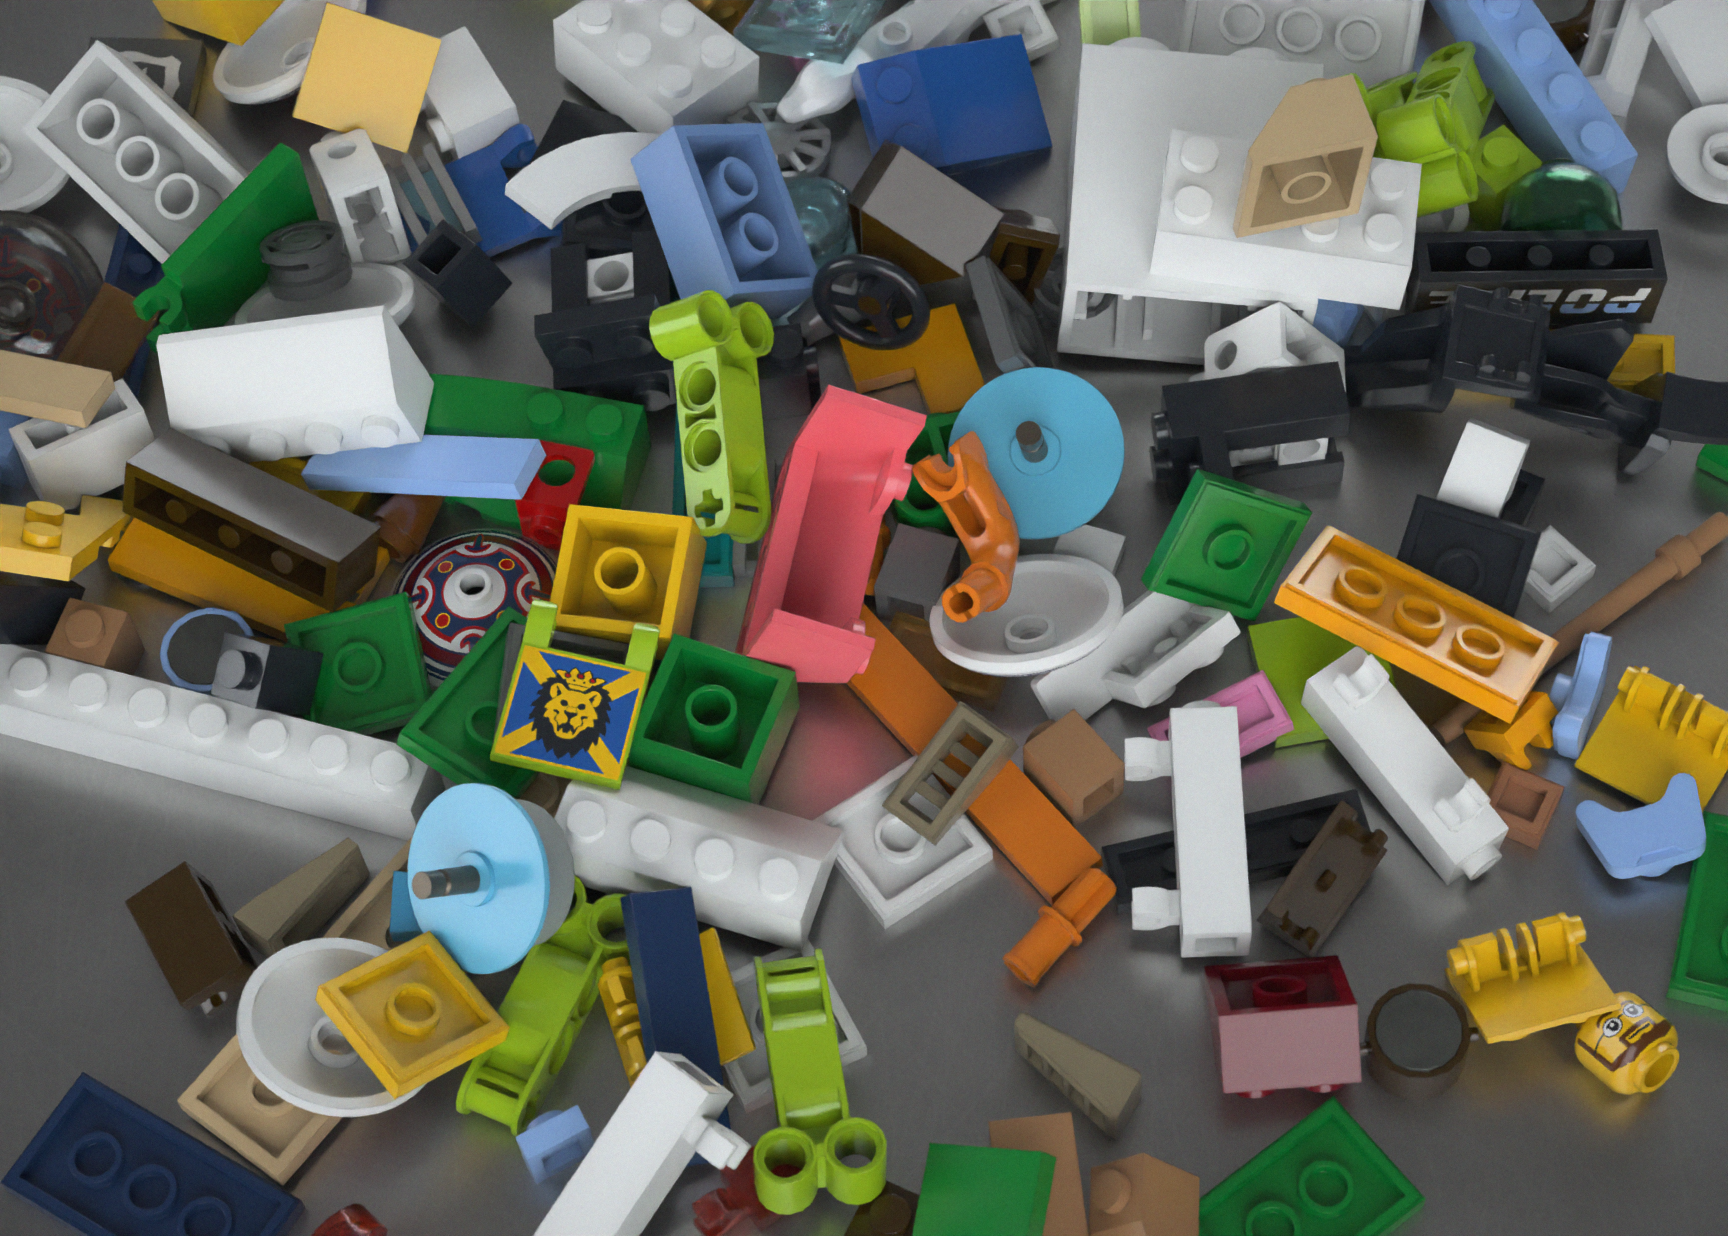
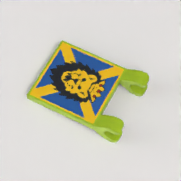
(571, 709)

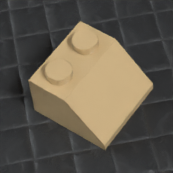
(1308, 159)

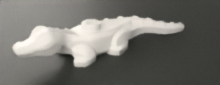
(917, 25)

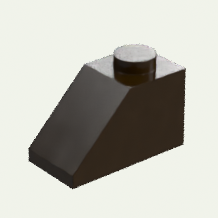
(1022, 249)

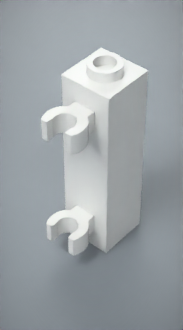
(1405, 766)
(1208, 831)
(645, 1150)

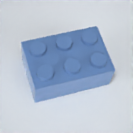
(726, 215)

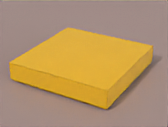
(366, 76)
(411, 1014)

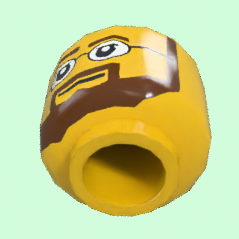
(1629, 1046)

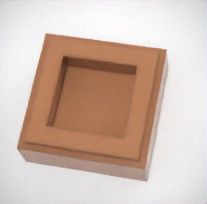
(1524, 803)

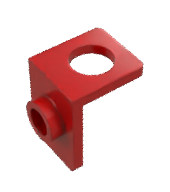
(544, 506)

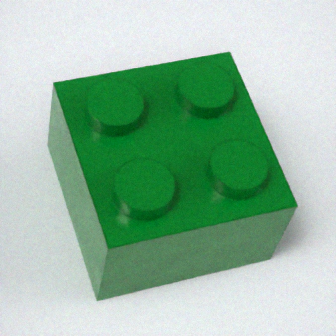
(715, 719)

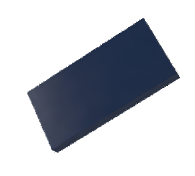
(128, 1172)

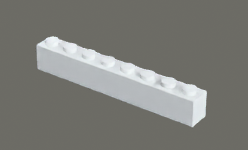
(214, 742)

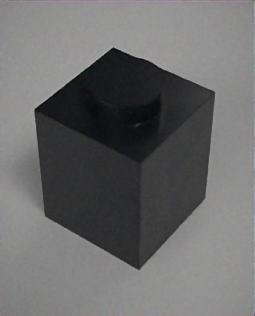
(457, 273)
(267, 674)

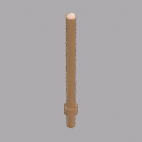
(1672, 560)

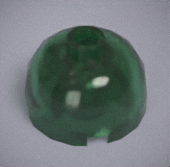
(1561, 198)

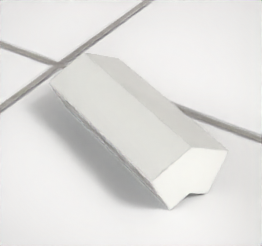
(1618, 51)

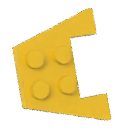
(55, 544)

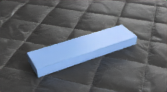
(432, 467)

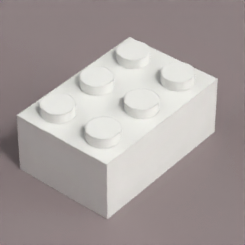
(655, 62)

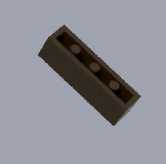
(251, 519)

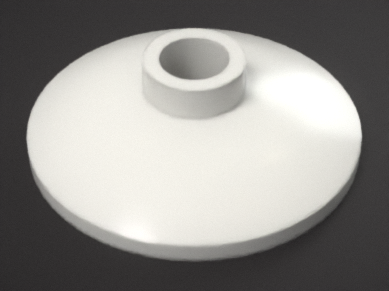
(1697, 148)

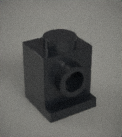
(788, 375)

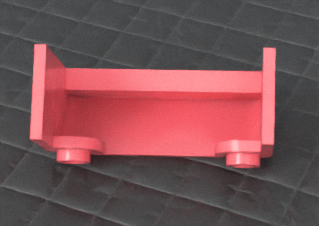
(825, 535)

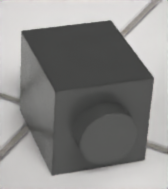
(916, 571)

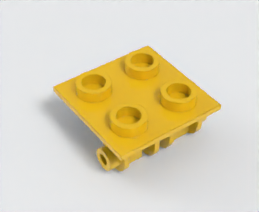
(1655, 734)
(1529, 987)
(729, 1019)

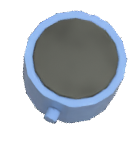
(194, 645)

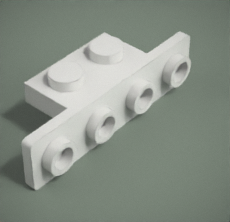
(1141, 659)

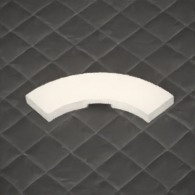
(578, 175)

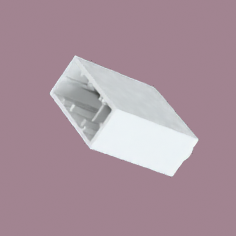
(1117, 160)

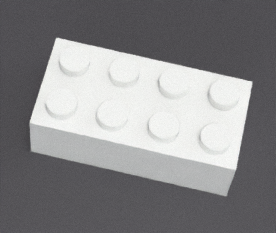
(1338, 259)

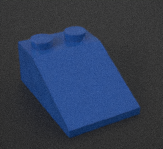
(954, 103)

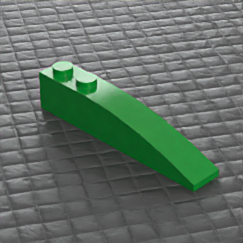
(508, 409)

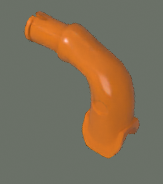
(981, 522)

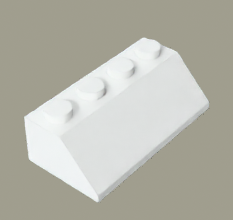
(134, 150)
(296, 385)
(743, 861)

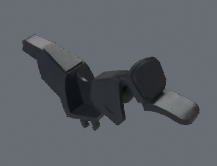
(1558, 375)

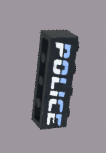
(1576, 272)

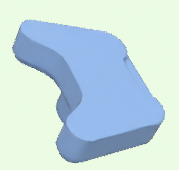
(1579, 695)
(1648, 837)

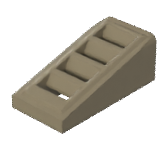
(946, 741)
(302, 901)
(1088, 1077)

